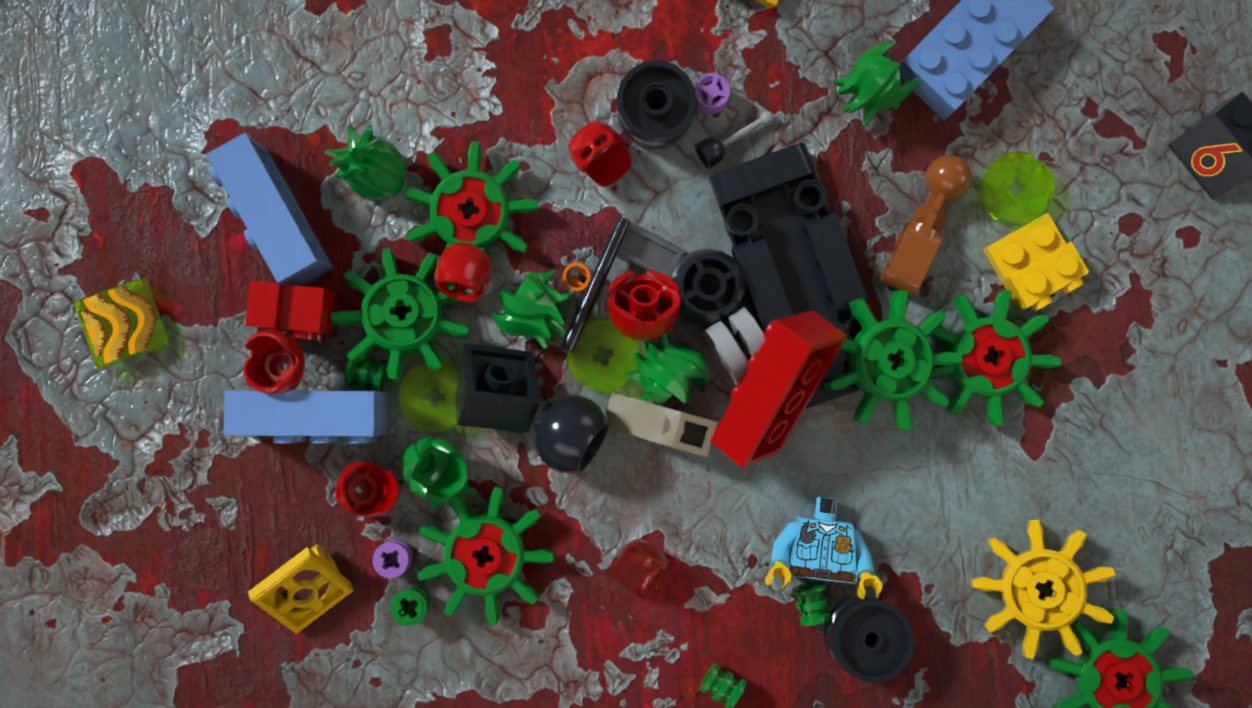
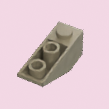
(660, 424)

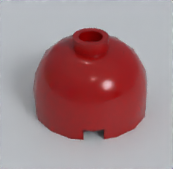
(643, 305)

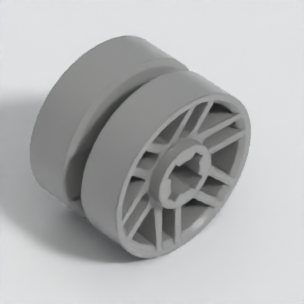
(735, 346)

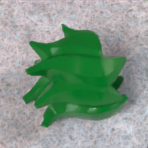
(875, 83)
(369, 165)
(533, 309)
(669, 371)
(435, 470)

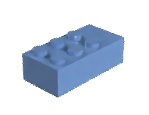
(968, 49)
(268, 211)
(315, 414)

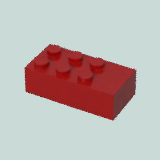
(777, 387)

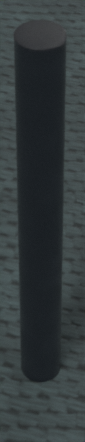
(595, 284)

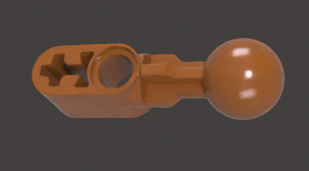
(920, 238)

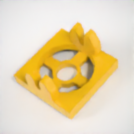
(308, 609)

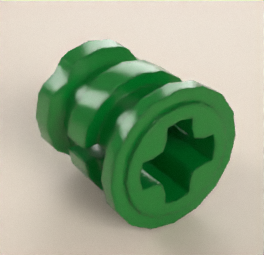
(367, 373)
(812, 603)
(414, 616)
(722, 686)

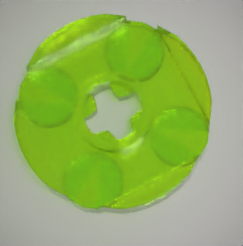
(1002, 204)
(594, 374)
(418, 409)

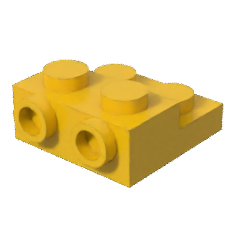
(1036, 263)

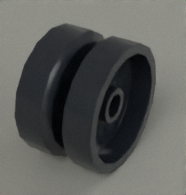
(660, 84)
(890, 642)

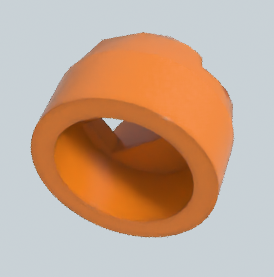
(573, 282)

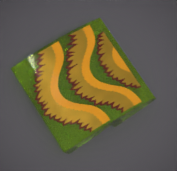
(121, 323)

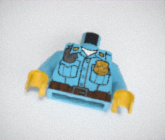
(823, 551)

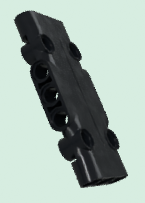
(792, 252)

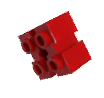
(292, 310)

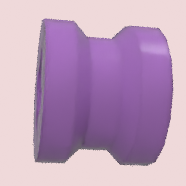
(713, 86)
(398, 553)

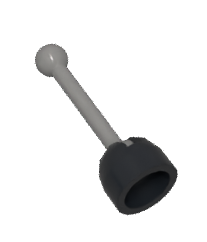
(712, 149)

